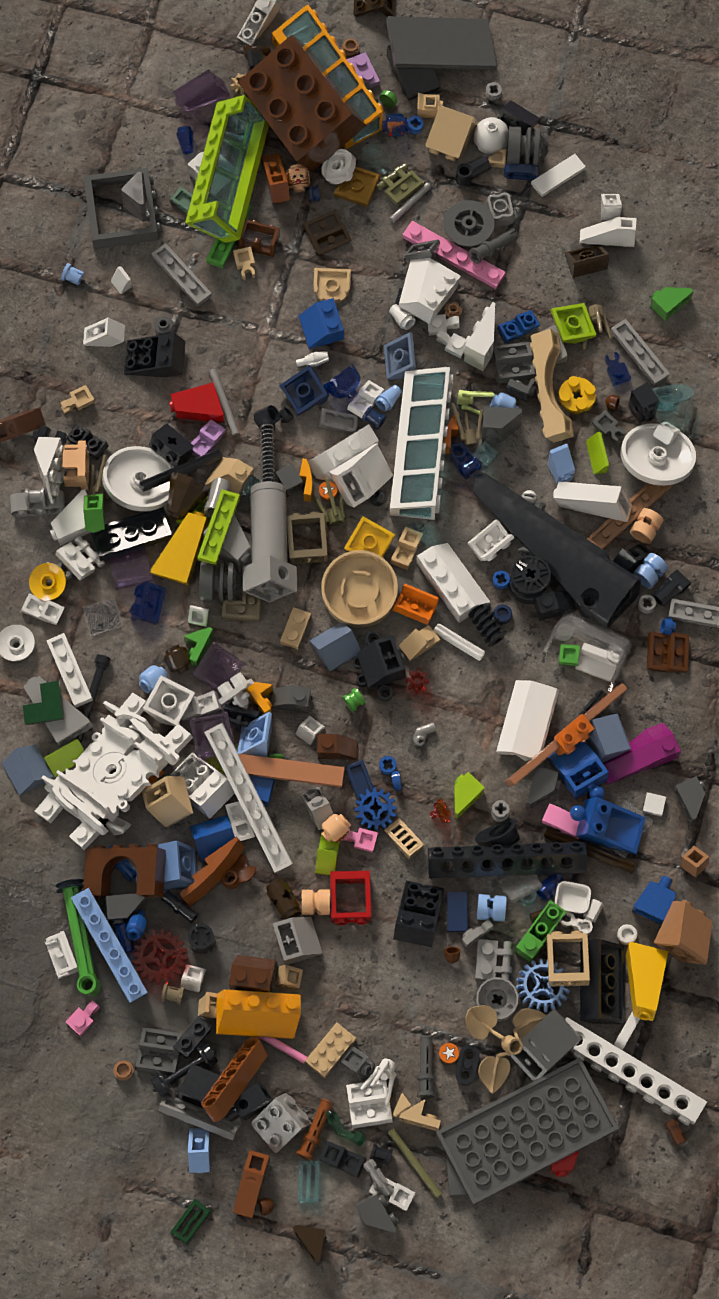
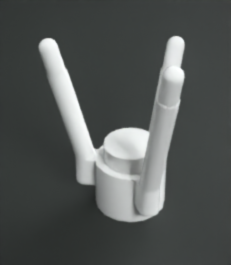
(383, 1071)

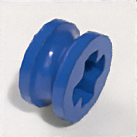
(415, 119)
(498, 574)
(393, 764)

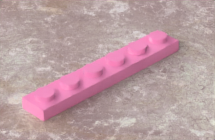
(456, 255)

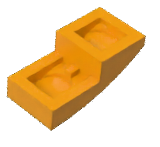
(305, 474)

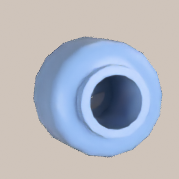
(503, 400)
(150, 677)

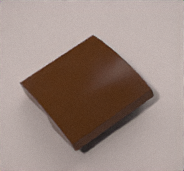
(667, 652)

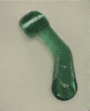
(333, 1119)

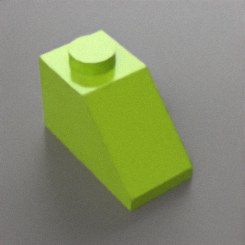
(466, 793)

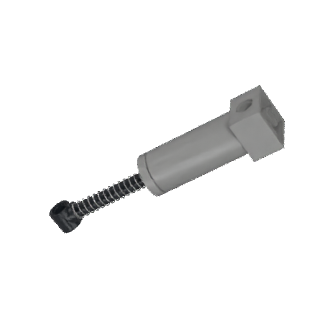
(269, 572)

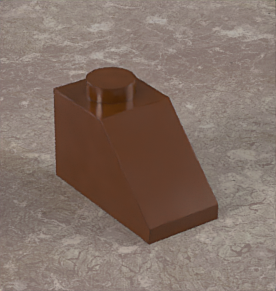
(336, 747)

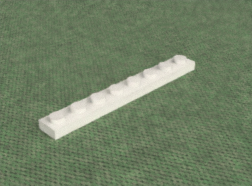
(248, 797)

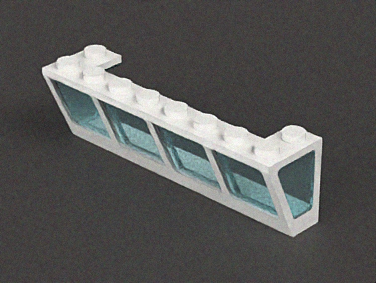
(421, 443)

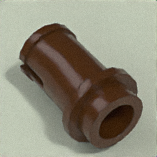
(675, 1131)

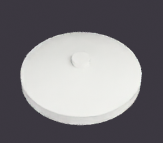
(654, 460)
(125, 471)

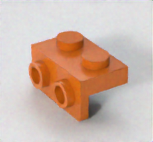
(416, 604)
(576, 731)

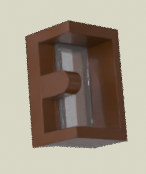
(260, 237)

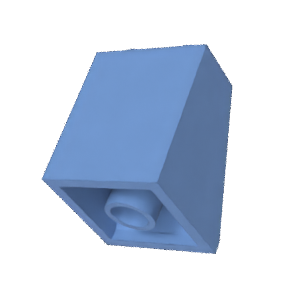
(179, 865)

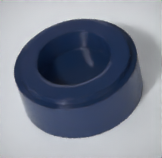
(504, 614)

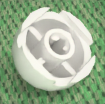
(491, 135)

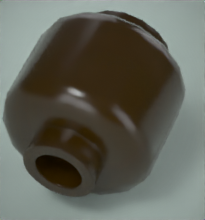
(177, 659)

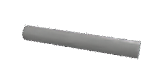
(405, 207)

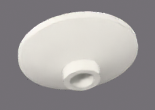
(12, 635)

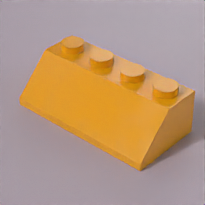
(257, 1014)

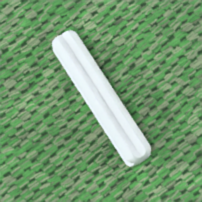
(459, 642)

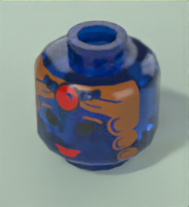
(395, 125)

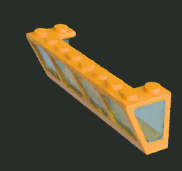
(315, 35)

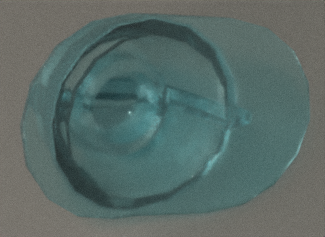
(672, 395)

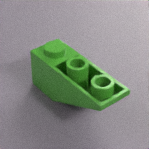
(537, 934)

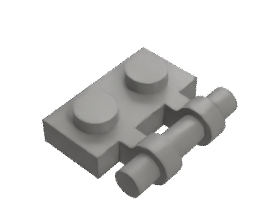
(487, 957)

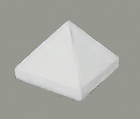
(198, 615)
(118, 826)

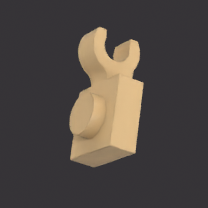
(80, 398)

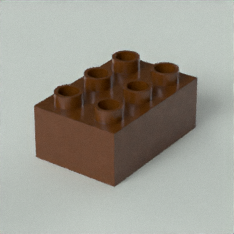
(302, 103)

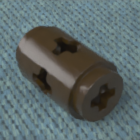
(281, 892)

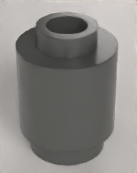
(163, 325)

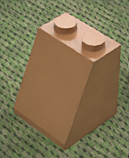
(685, 933)

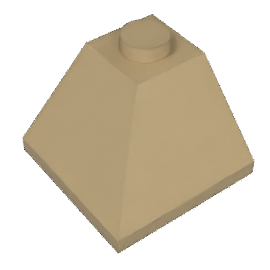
(234, 471)

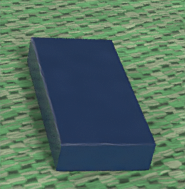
(359, 778)
(456, 911)

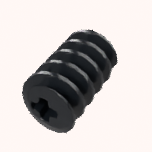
(487, 625)

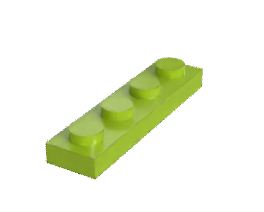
(218, 527)

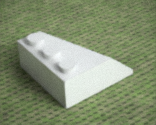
(427, 288)

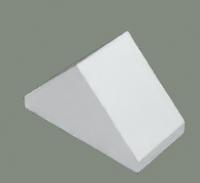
(610, 206)

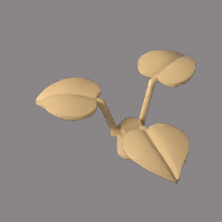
(481, 1021)

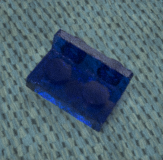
(147, 602)

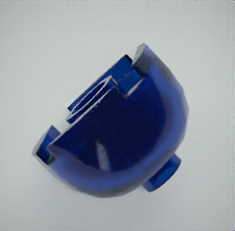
(344, 384)

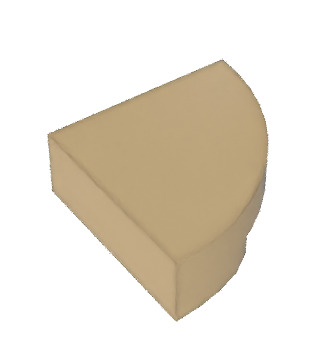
(498, 159)

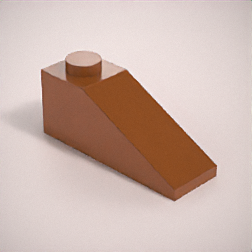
(276, 178)

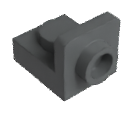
(520, 390)
(357, 1062)

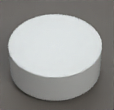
(626, 934)

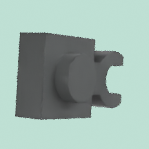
(607, 425)

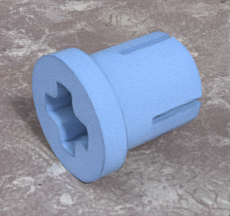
(72, 274)

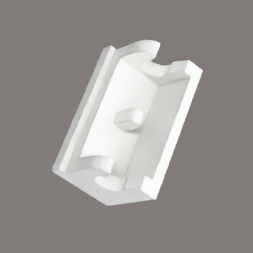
(61, 955)

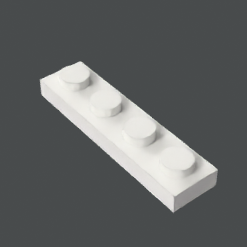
(69, 670)

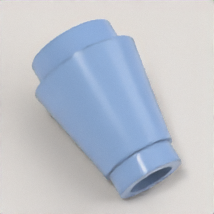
(388, 398)

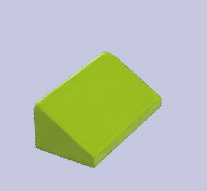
(597, 454)
(64, 757)

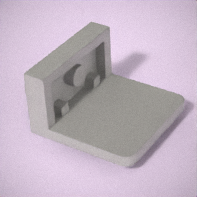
(280, 1122)

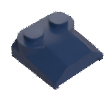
(305, 390)

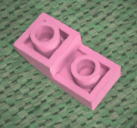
(561, 820)

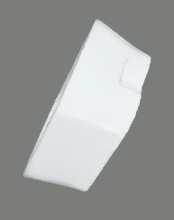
(573, 897)

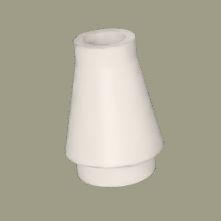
(402, 317)

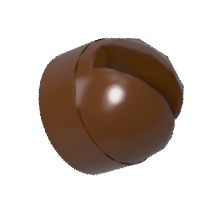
(612, 402)
(452, 954)
(266, 1205)

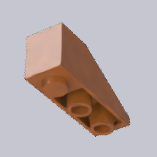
(251, 1183)

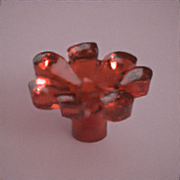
(440, 811)

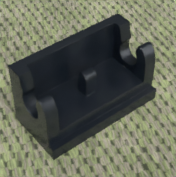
(517, 116)

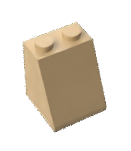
(450, 133)

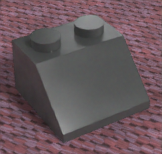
(499, 423)

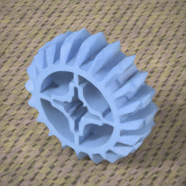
(548, 992)

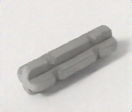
(378, 1178)

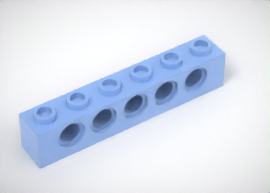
(109, 945)

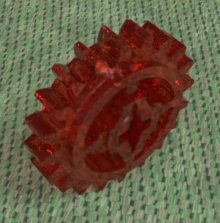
(152, 958)

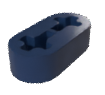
(520, 171)

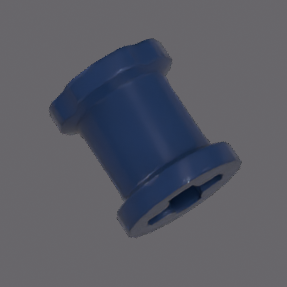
(374, 417)

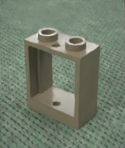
(311, 555)

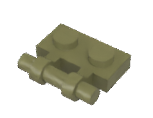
(403, 188)

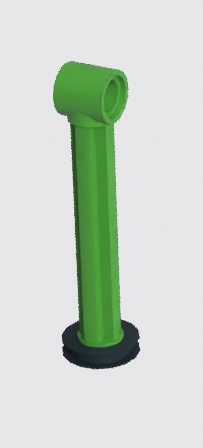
(80, 938)

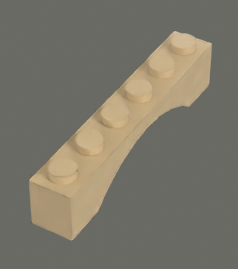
(546, 351)

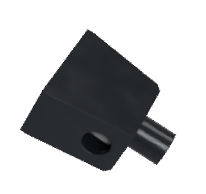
(257, 1099)

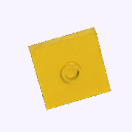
(370, 537)

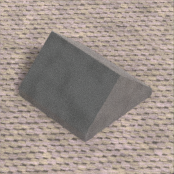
(134, 197)

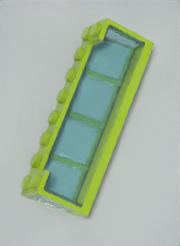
(228, 169)

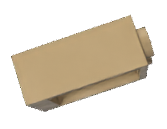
(568, 979)

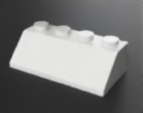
(451, 580)

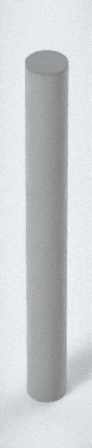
(224, 403)

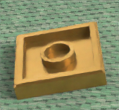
(359, 188)

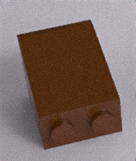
(252, 974)

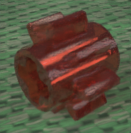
(417, 686)

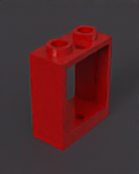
(350, 877)

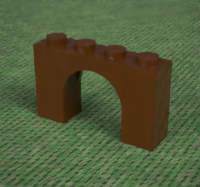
(102, 861)

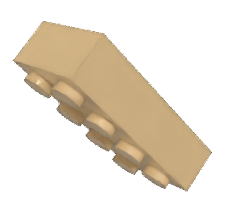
(330, 1050)

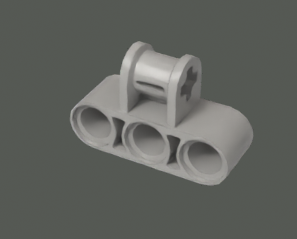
(35, 503)

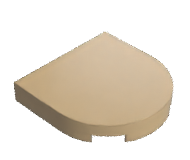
(332, 284)

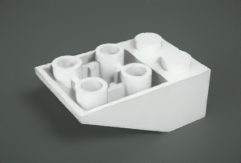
(480, 344)
(50, 464)
(361, 475)
(205, 785)

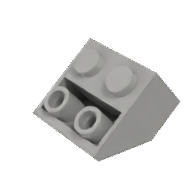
(297, 939)

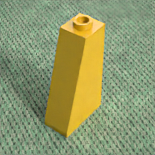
(182, 551)
(645, 975)

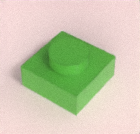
(569, 655)

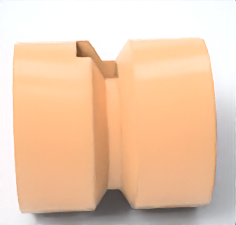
(646, 526)
(316, 902)

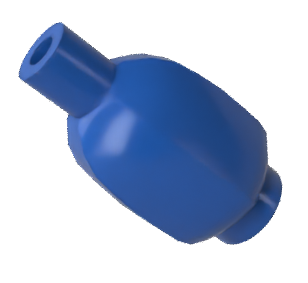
(136, 925)

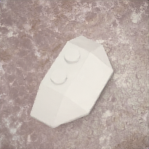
(342, 452)

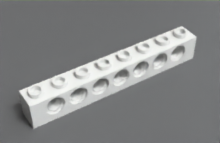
(641, 1071)

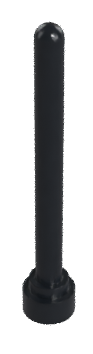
(101, 663)

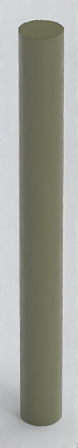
(415, 1163)

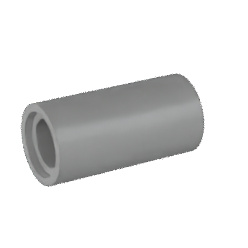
(217, 485)

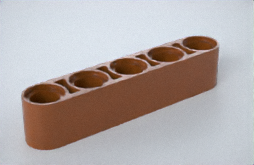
(234, 1079)

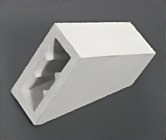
(70, 521)

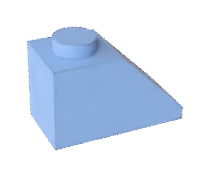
(561, 464)
(199, 1150)

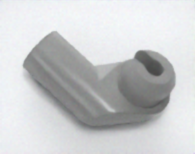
(421, 733)

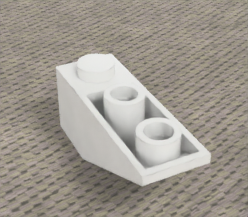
(258, 20)
(613, 232)

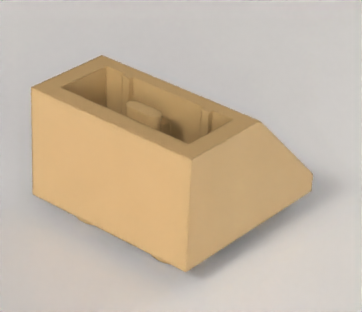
(168, 800)

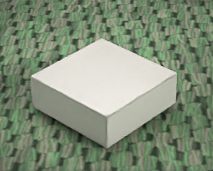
(654, 804)

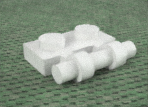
(76, 561)

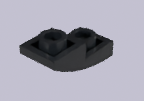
(94, 444)

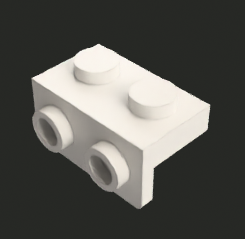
(490, 541)

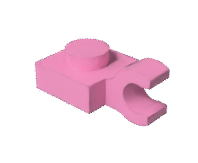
(363, 840)
(81, 1020)

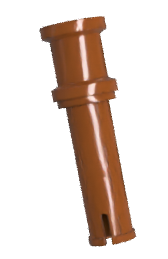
(310, 1139)

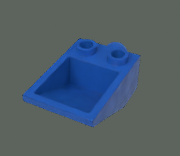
(577, 770)
(608, 825)

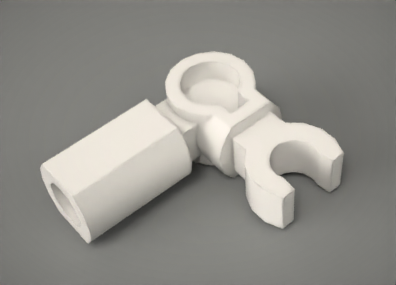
(589, 916)

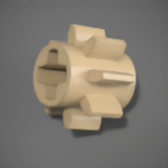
(235, 85)

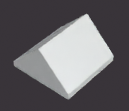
(168, 701)

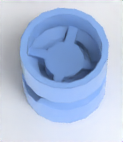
(650, 570)
(498, 906)

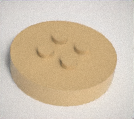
(359, 589)

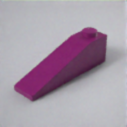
(648, 750)

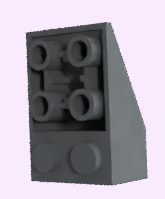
(546, 1045)

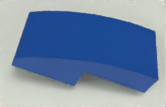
(518, 327)

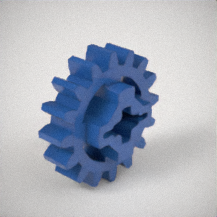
(365, 809)

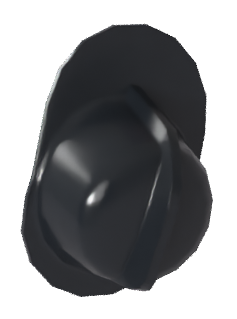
(502, 833)

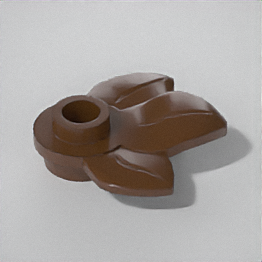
(239, 871)

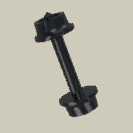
(162, 1085)

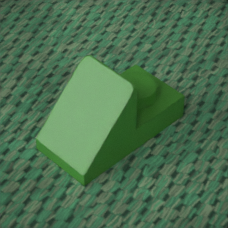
(201, 641)

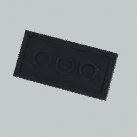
(132, 534)

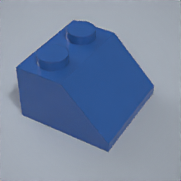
(321, 324)

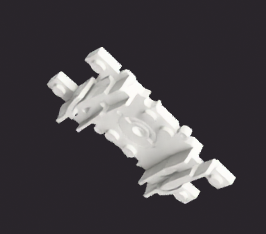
(91, 780)

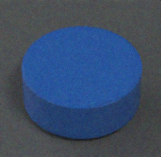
(396, 779)

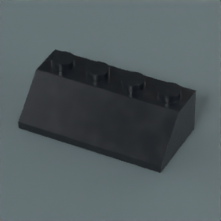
(605, 995)

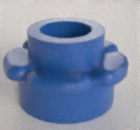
(667, 626)

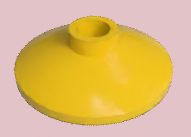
(39, 578)

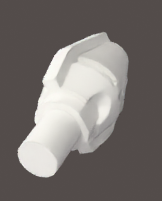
(313, 359)

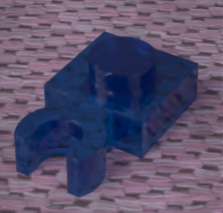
(617, 371)

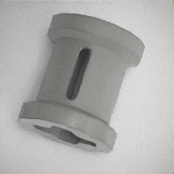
(505, 809)

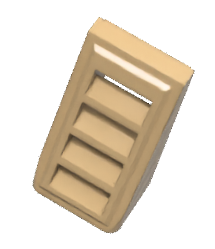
(408, 853)

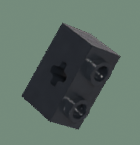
(643, 403)
(171, 445)

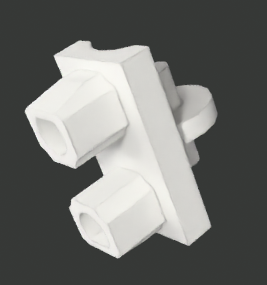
(240, 685)

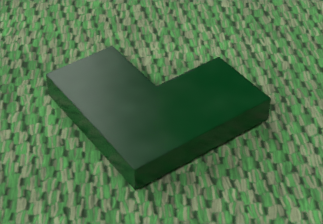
(49, 709)

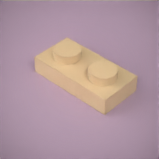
(295, 628)

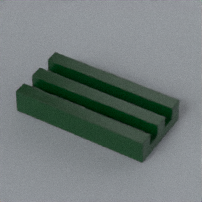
(191, 1221)

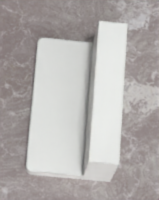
(595, 662)

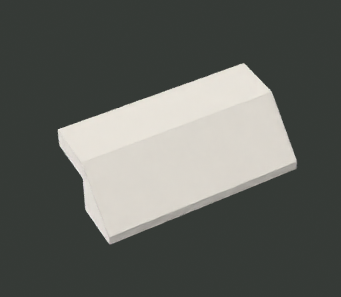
(527, 719)

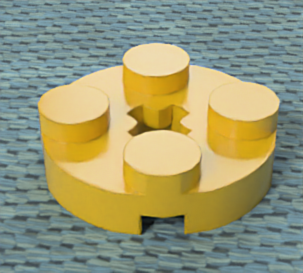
(586, 390)

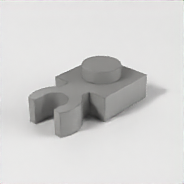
(472, 936)

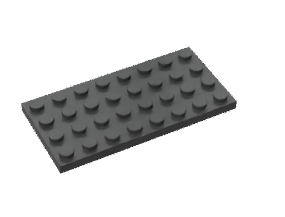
(527, 1131)

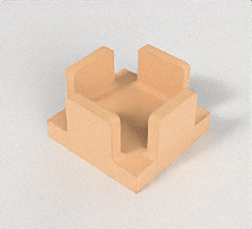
(77, 462)

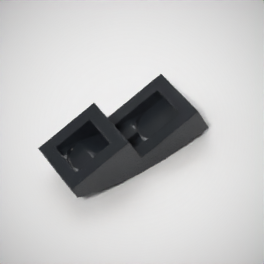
(342, 1159)

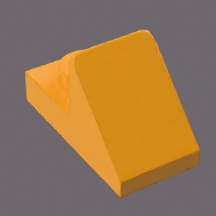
(256, 694)

